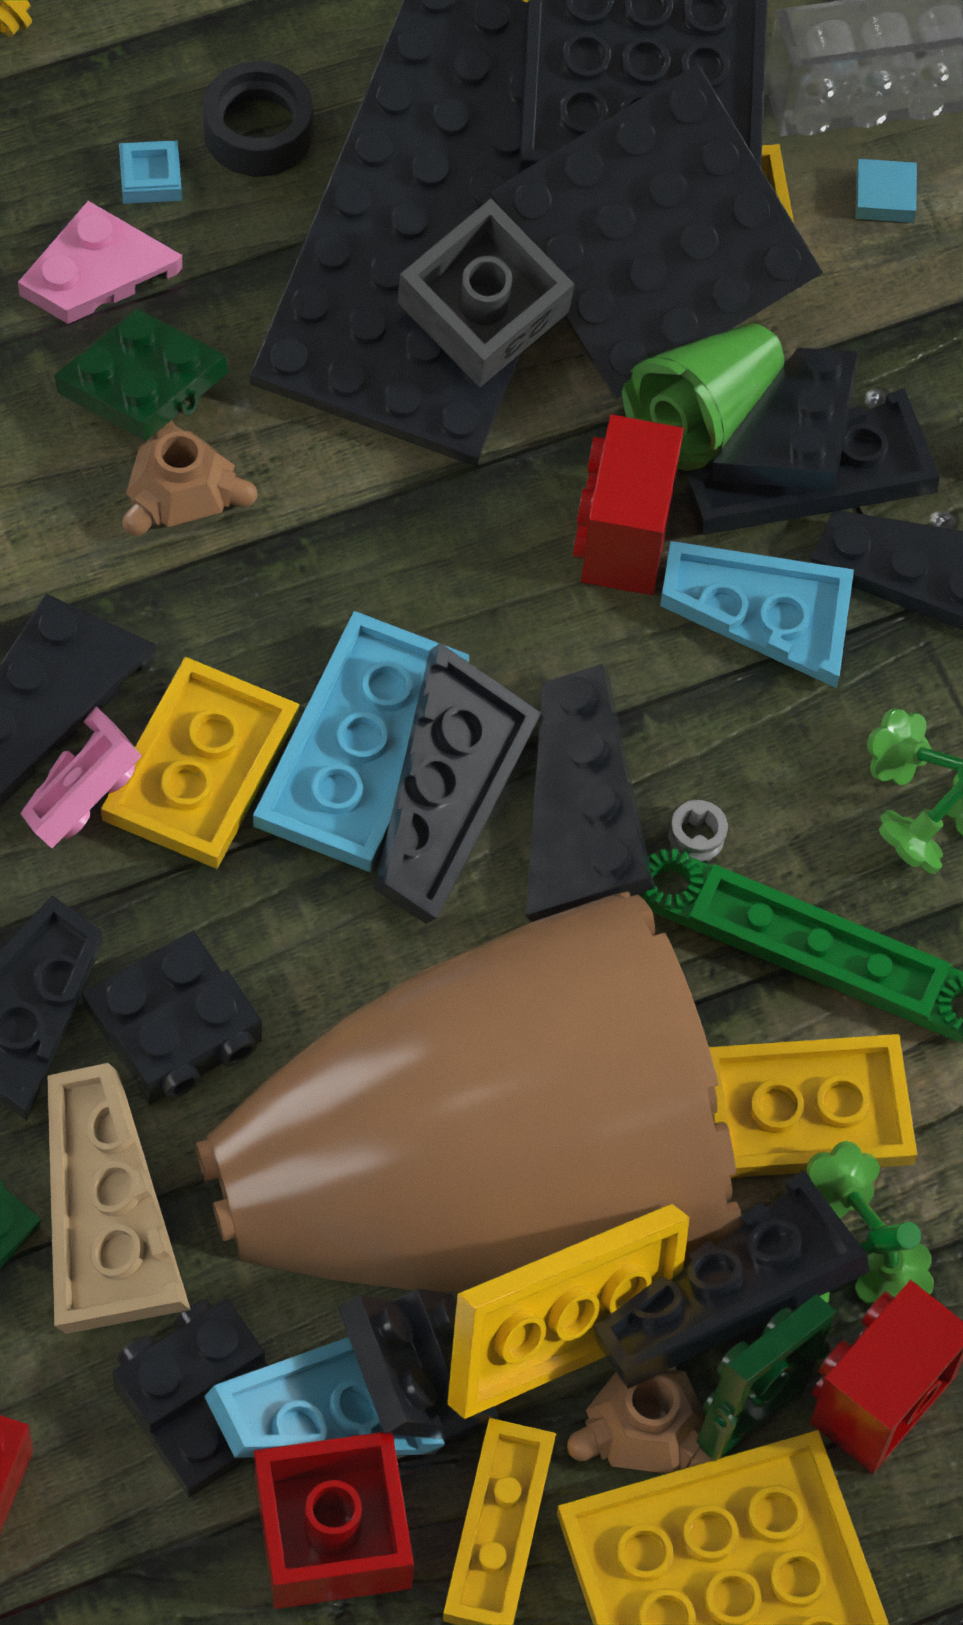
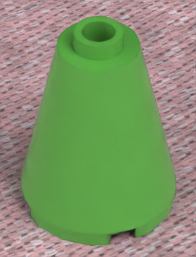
(705, 388)

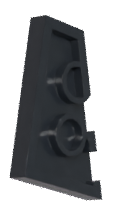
(796, 425)
(39, 989)

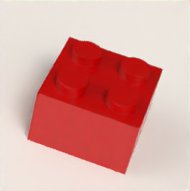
(627, 504)
(889, 1375)
(333, 1519)

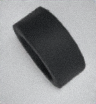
(258, 82)

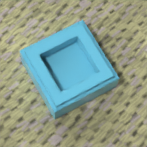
(150, 172)
(886, 190)

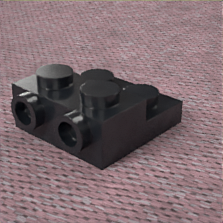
(174, 1018)
(407, 1362)
(167, 1386)

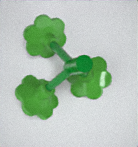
(896, 753)
(891, 1250)

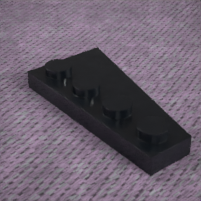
(879, 463)
(54, 679)
(452, 773)
(585, 805)
(767, 1264)

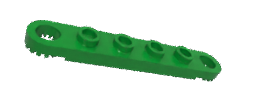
(810, 942)

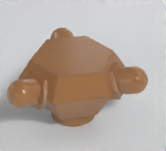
(181, 481)
(643, 1426)

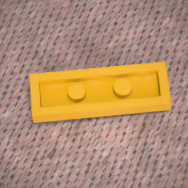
(499, 1525)

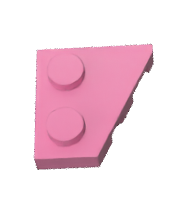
(94, 264)
(79, 782)

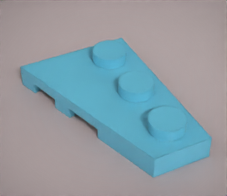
(764, 602)
(302, 1402)

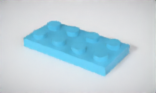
(350, 746)

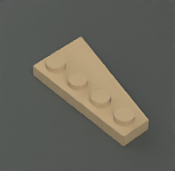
(106, 1219)

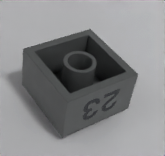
(485, 292)

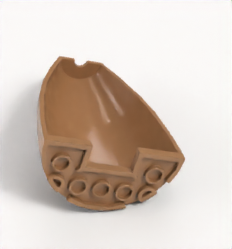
(485, 1115)

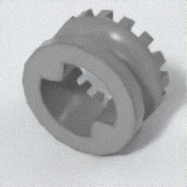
(697, 813)

